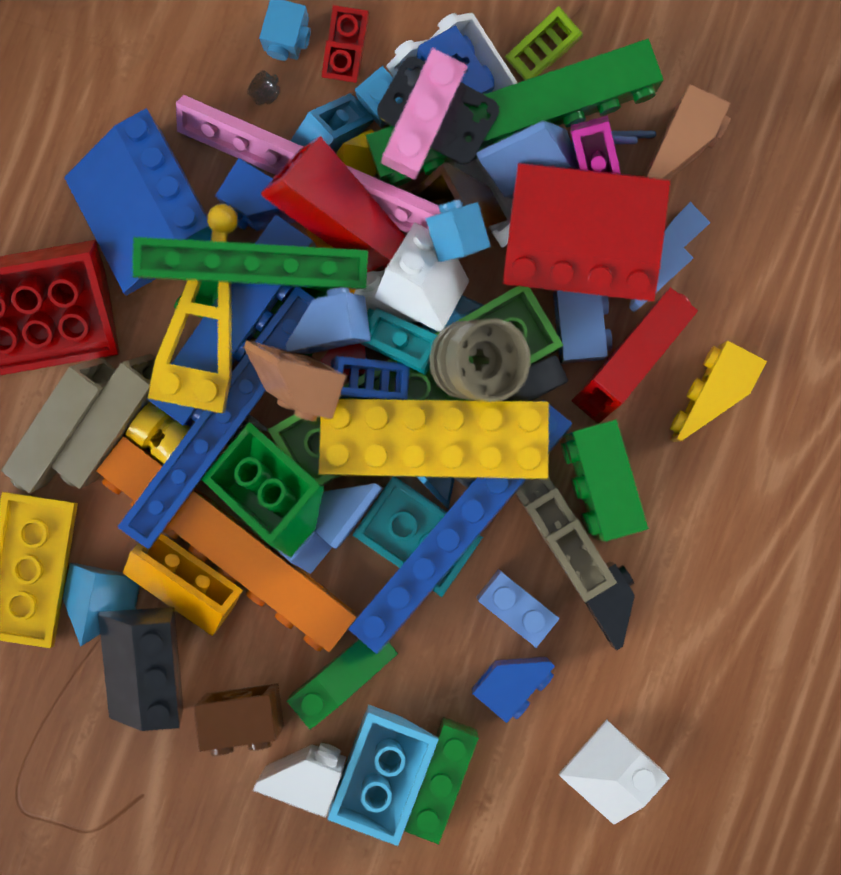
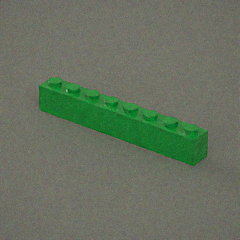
(553, 97)

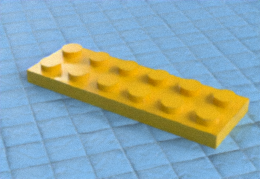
(436, 439)

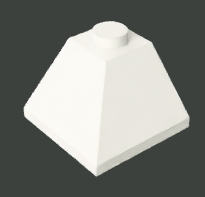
(613, 774)

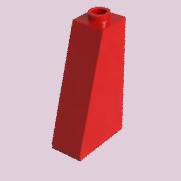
(333, 204)
(635, 356)

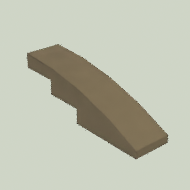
(565, 537)

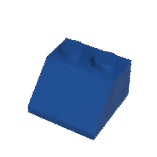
(243, 193)

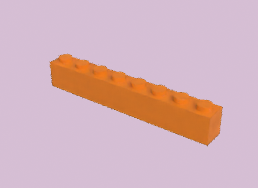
(236, 552)

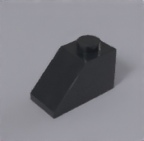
(613, 606)

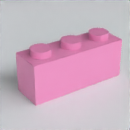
(423, 113)

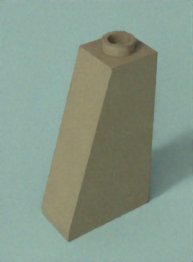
(62, 413)
(106, 422)

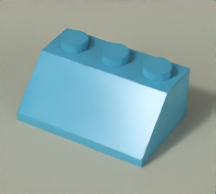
(382, 775)

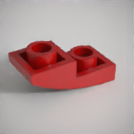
(345, 44)

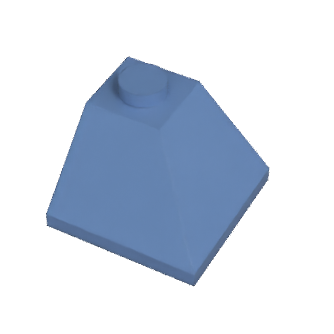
(343, 510)

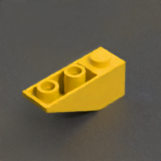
(727, 380)

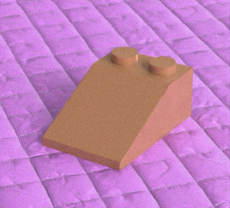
(692, 127)

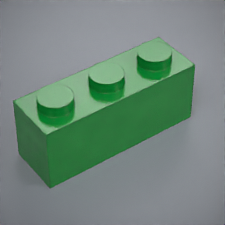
(442, 780)

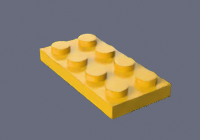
(33, 566)

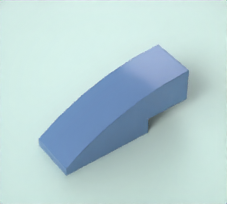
(676, 237)

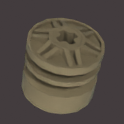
(498, 363)

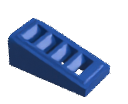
(354, 364)

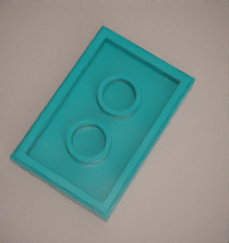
(400, 524)

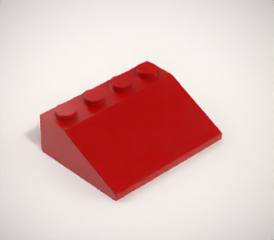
(586, 231)
(54, 308)

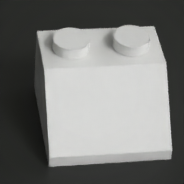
(421, 284)
(304, 778)

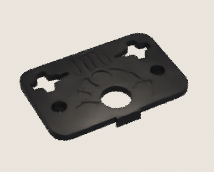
(457, 119)

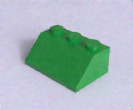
(267, 490)

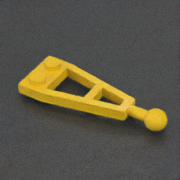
(189, 385)

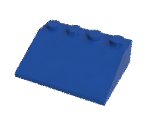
(135, 189)

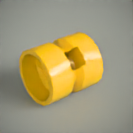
(150, 426)

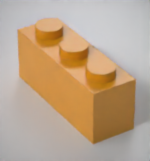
(183, 583)

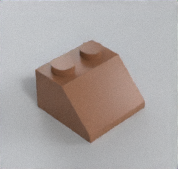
(297, 380)

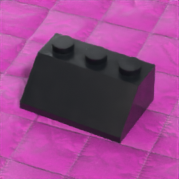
(142, 667)

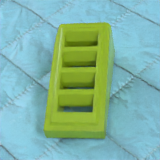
(557, 16)

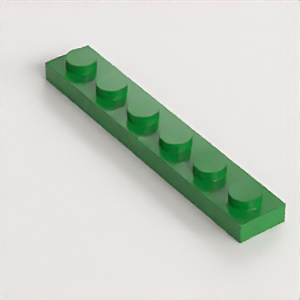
(249, 263)

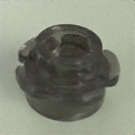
(264, 88)

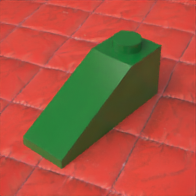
(338, 681)

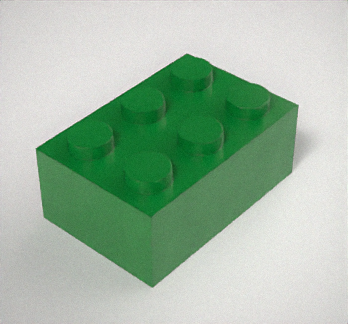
(604, 482)

